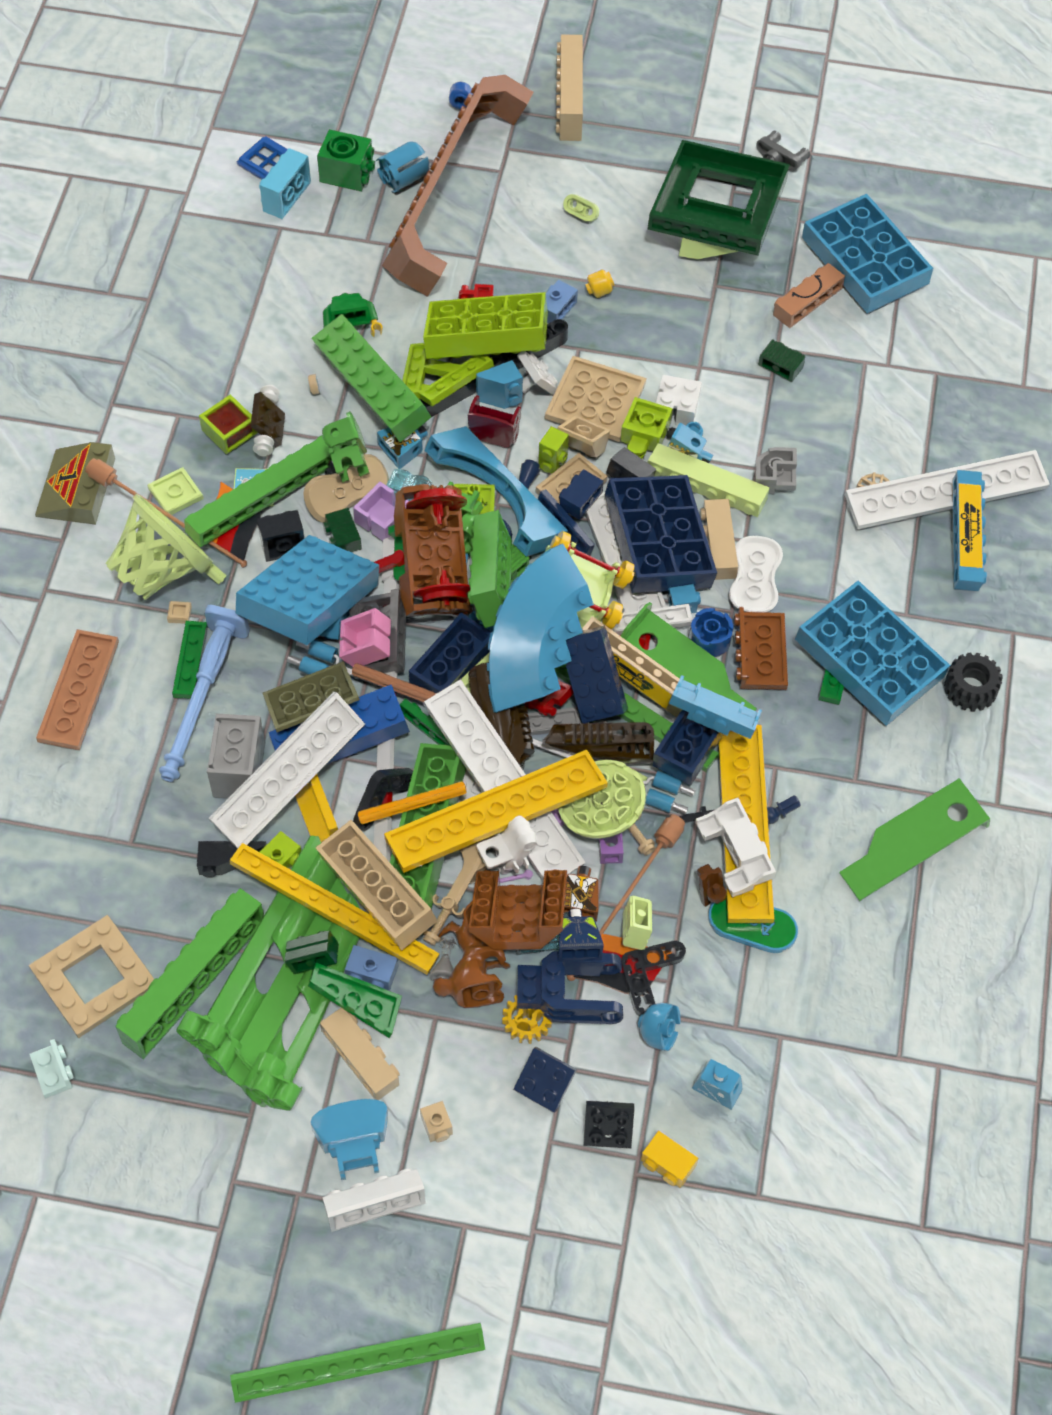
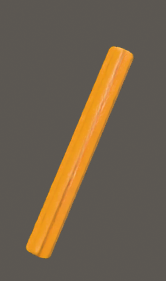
(412, 802)

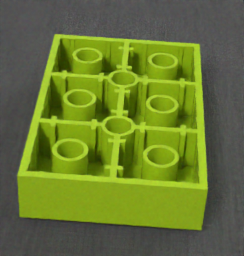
(486, 325)

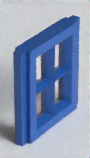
(244, 160)

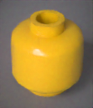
(599, 283)

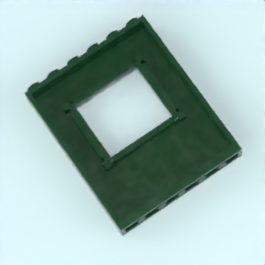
(713, 221)

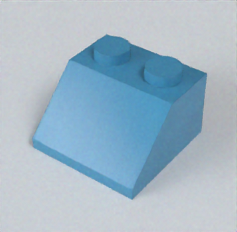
(500, 385)

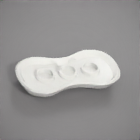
(755, 582)

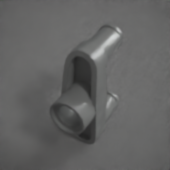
(771, 150)

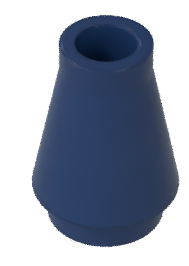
(528, 472)

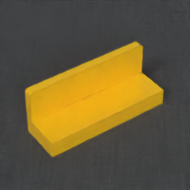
(316, 810)

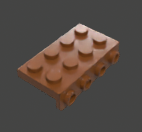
(761, 650)

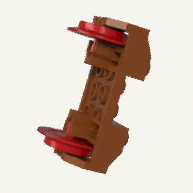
(432, 550)

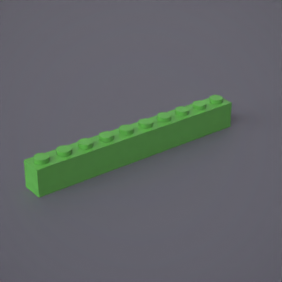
(258, 492)

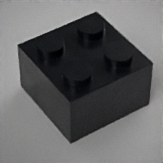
(280, 533)

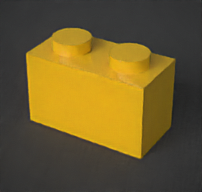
(669, 1159)

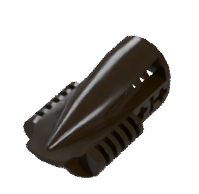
(510, 724)
(602, 744)

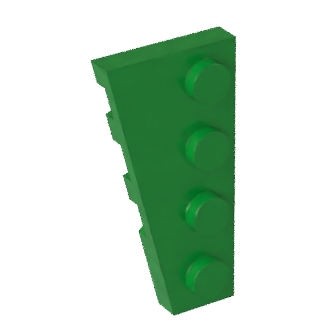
(361, 999)

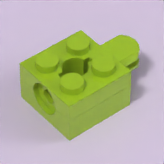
(645, 426)

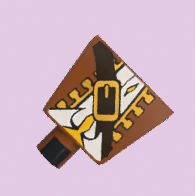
(582, 892)

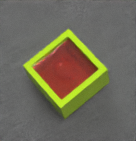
(227, 424)

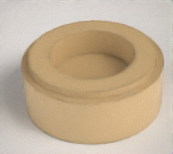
(313, 383)

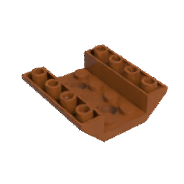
(498, 911)

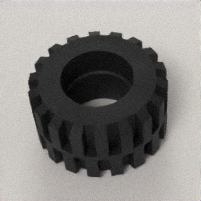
(978, 668)

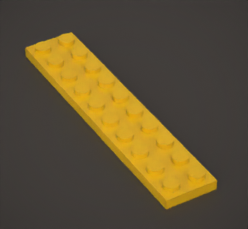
(744, 778)
(493, 810)

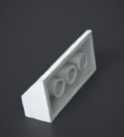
(374, 1199)

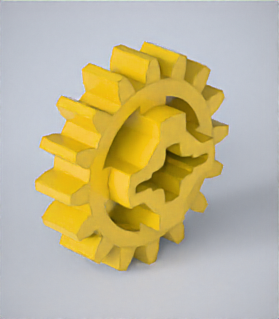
(522, 1026)

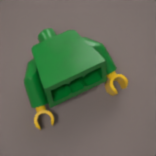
(355, 310)

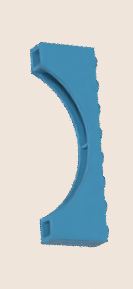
(465, 451)

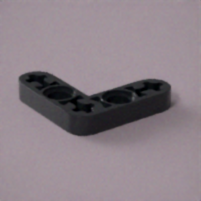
(381, 782)
(643, 965)

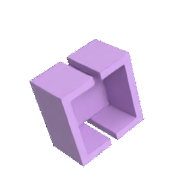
(376, 510)

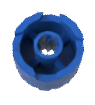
(712, 631)

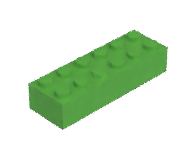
(489, 565)

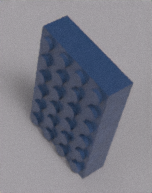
(660, 532)

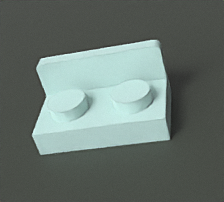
(50, 1069)

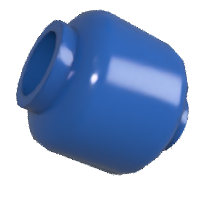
(458, 94)

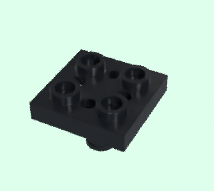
(608, 1119)

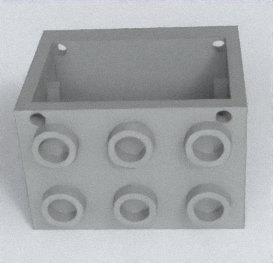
(234, 752)

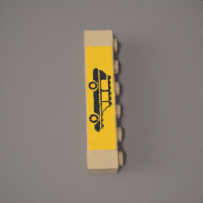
(640, 669)

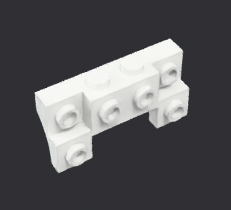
(742, 843)

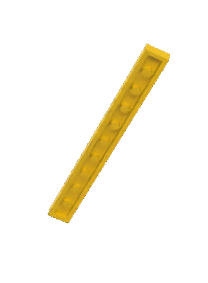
(330, 906)

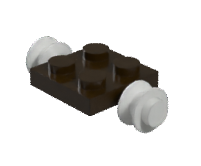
(267, 420)

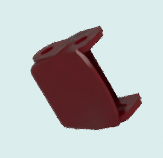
(493, 425)

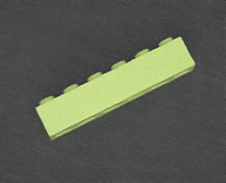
(711, 480)

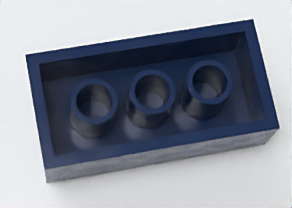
(451, 655)
(595, 676)
(685, 748)

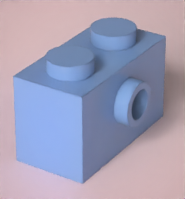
(560, 300)
(372, 967)

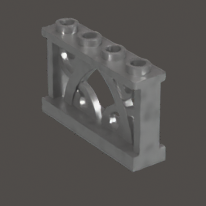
(396, 612)

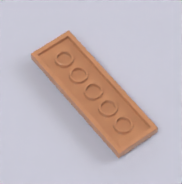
(77, 689)

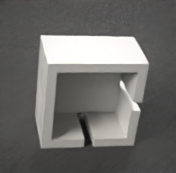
(682, 395)

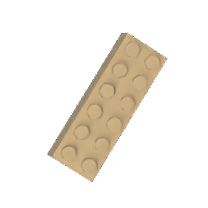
(569, 87)
(376, 884)

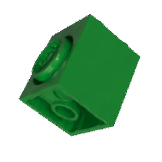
(345, 160)

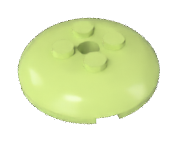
(622, 805)

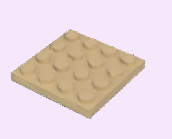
(595, 394)

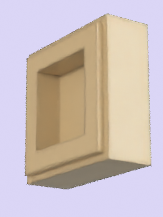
(179, 612)

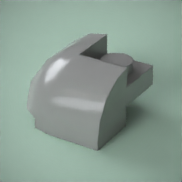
(777, 469)

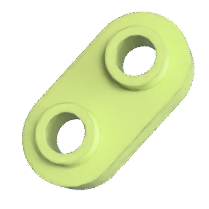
(582, 207)

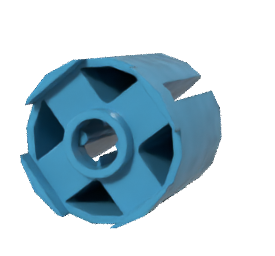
(398, 157)

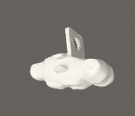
(510, 847)

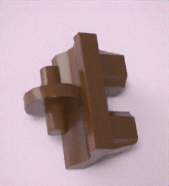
(711, 885)

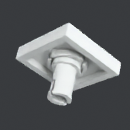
(537, 373)

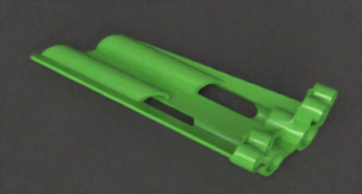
(245, 1027)

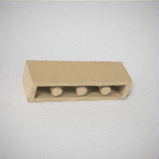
(720, 537)
(360, 1054)

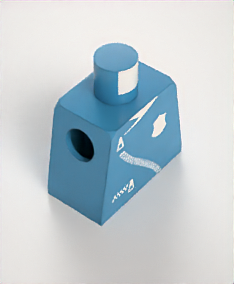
(719, 1083)

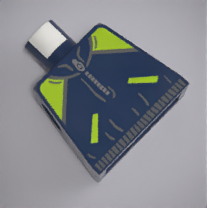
(579, 938)

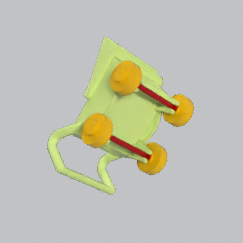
(600, 581)

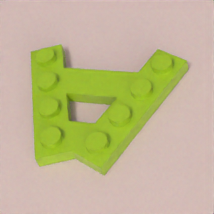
(453, 375)

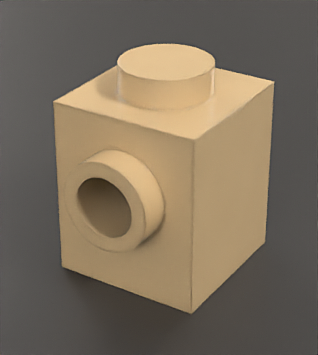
(436, 1122)

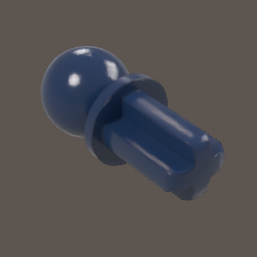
(783, 808)

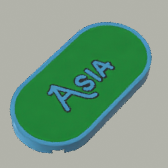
(764, 936)

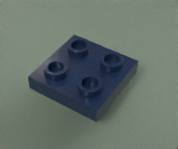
(545, 1079)

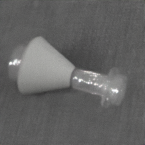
(444, 967)

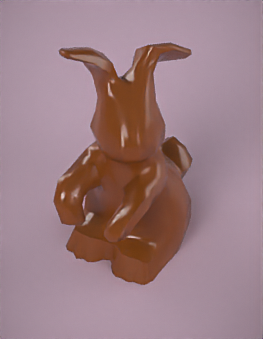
(469, 980)

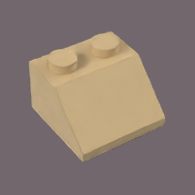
(585, 436)

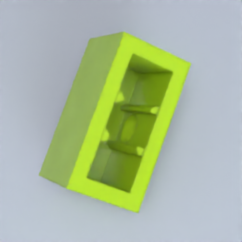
(553, 450)
(282, 850)

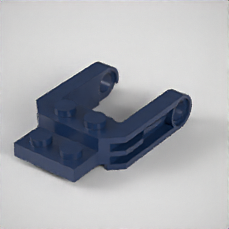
(544, 989)

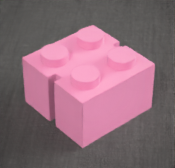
(365, 638)

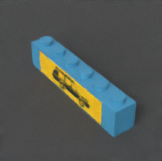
(968, 530)

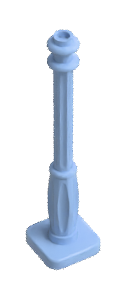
(224, 625)

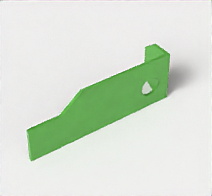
(680, 654)
(913, 838)

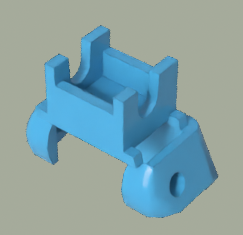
(352, 1132)

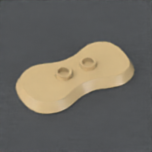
(329, 494)

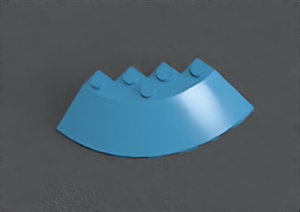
(534, 629)

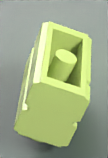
(637, 922)

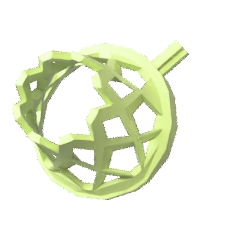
(142, 551)

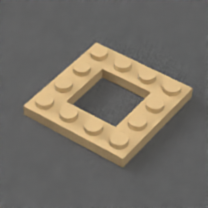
(87, 1016)

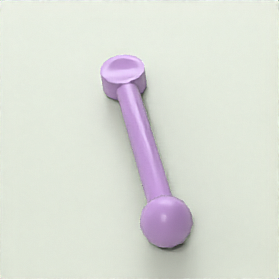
(527, 875)

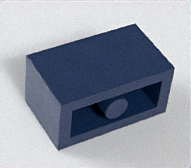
(581, 493)

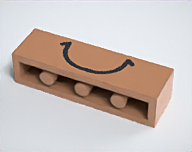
(808, 295)

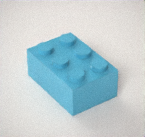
(285, 183)

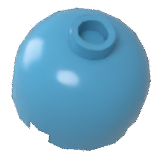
(659, 1024)

